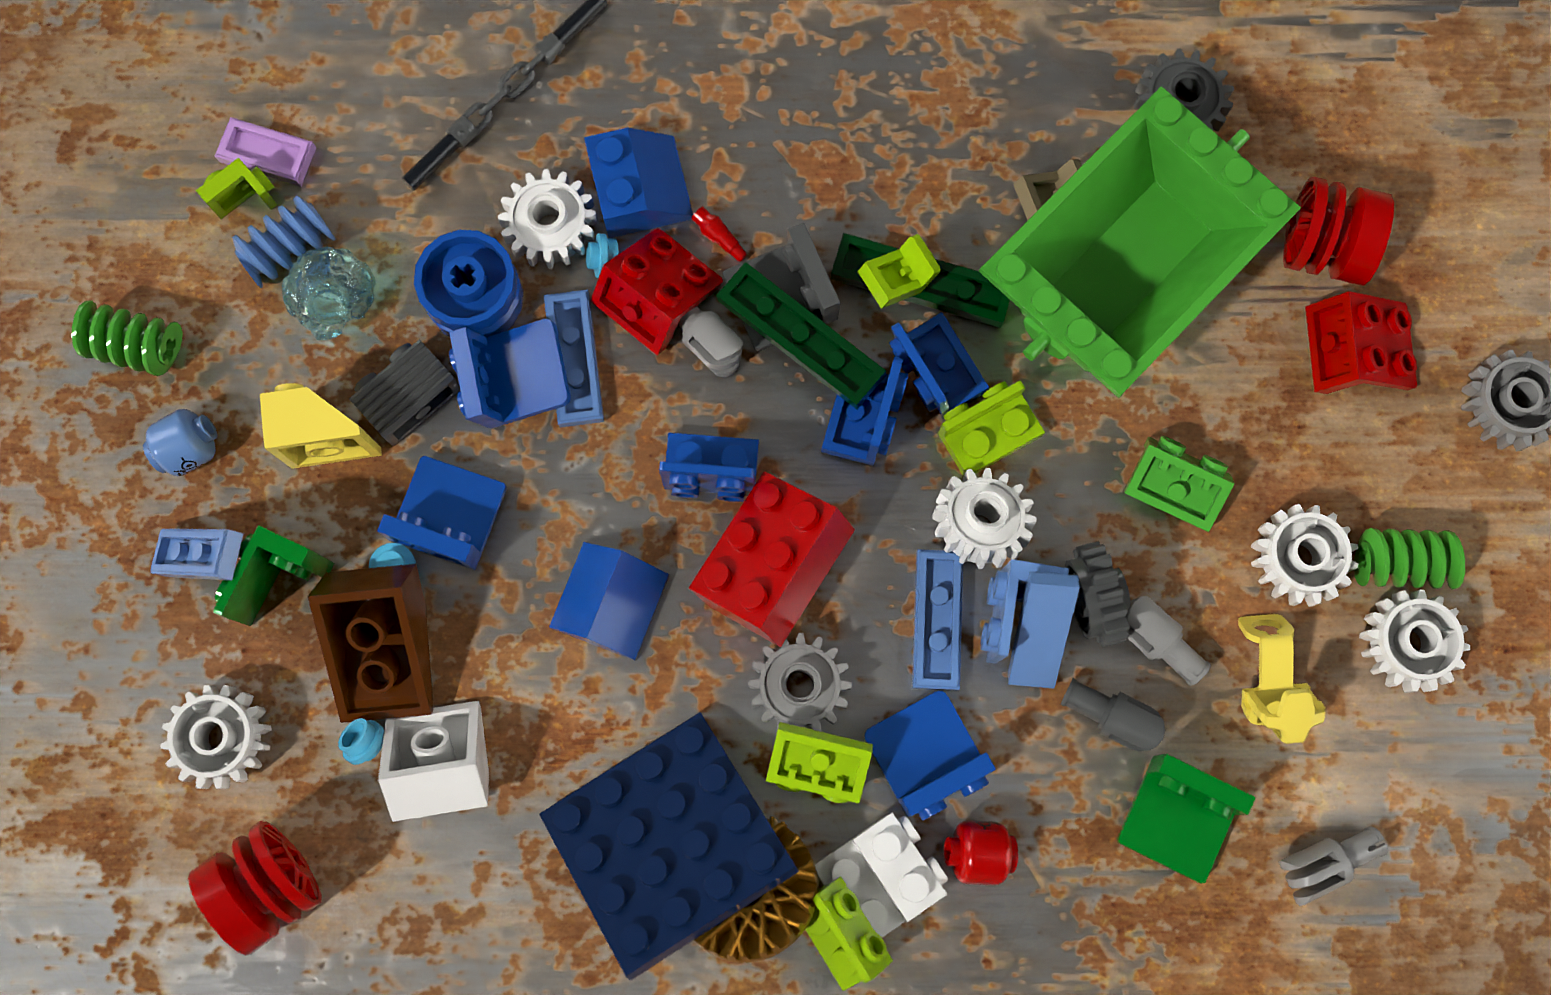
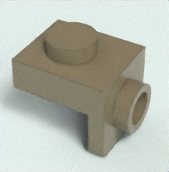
(1038, 188)

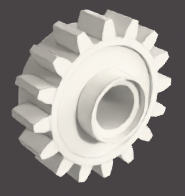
(542, 198)
(993, 499)
(1329, 552)
(1439, 636)
(190, 737)

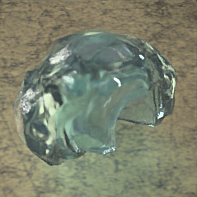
(328, 290)

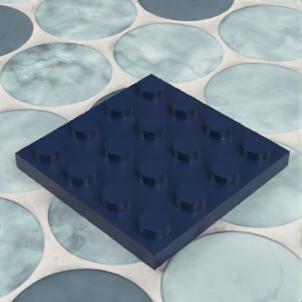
(667, 845)

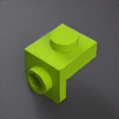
(233, 185)
(900, 272)

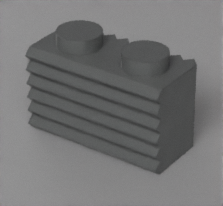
(404, 391)

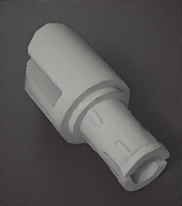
(711, 341)
(1161, 638)
(1330, 864)

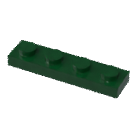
(953, 290)
(801, 335)

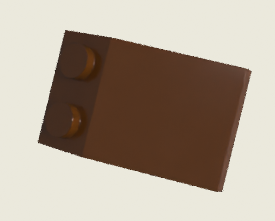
(374, 641)

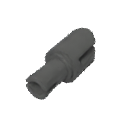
(1117, 716)

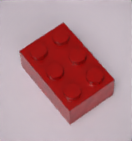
(772, 558)

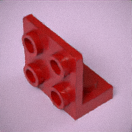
(653, 287)
(1360, 342)

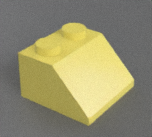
(309, 431)

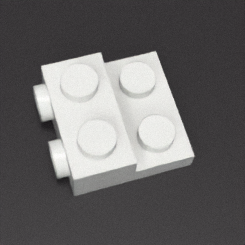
(886, 873)

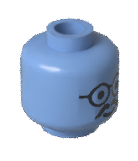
(180, 442)

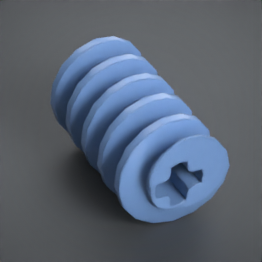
(281, 240)

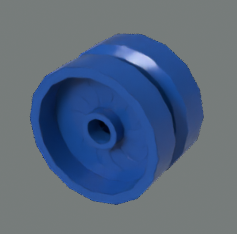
(468, 283)

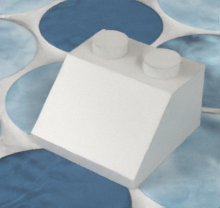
(435, 762)

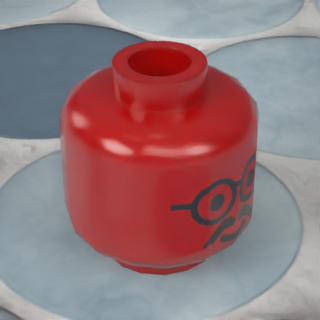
(981, 852)

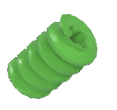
(125, 339)
(1410, 554)

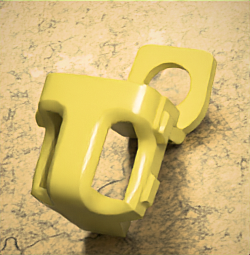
(1276, 701)

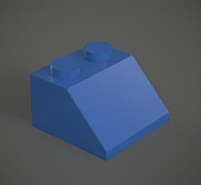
(638, 180)

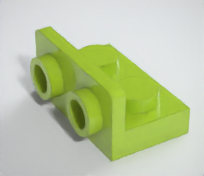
(990, 429)
(819, 763)
(846, 936)

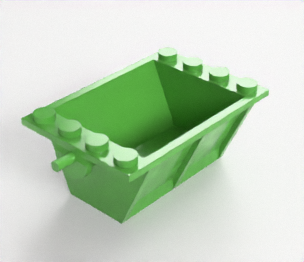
(1138, 242)

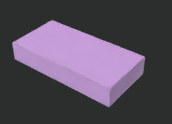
(274, 152)

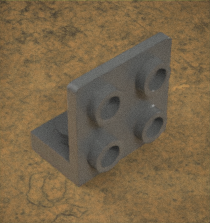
(798, 273)

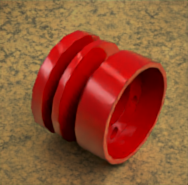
(1337, 231)
(255, 888)

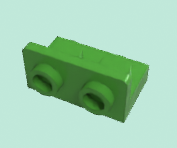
(1180, 483)

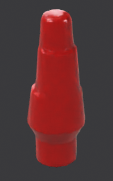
(717, 232)

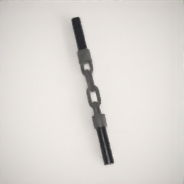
(463, 130)

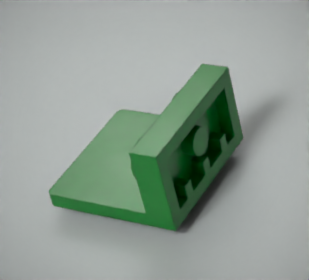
(260, 562)
(1182, 817)

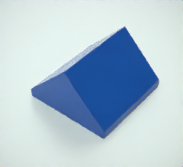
(609, 599)

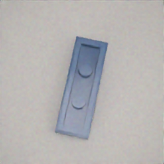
(575, 330)
(197, 553)
(937, 621)
(1043, 629)

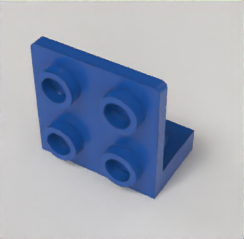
(709, 466)
(446, 513)

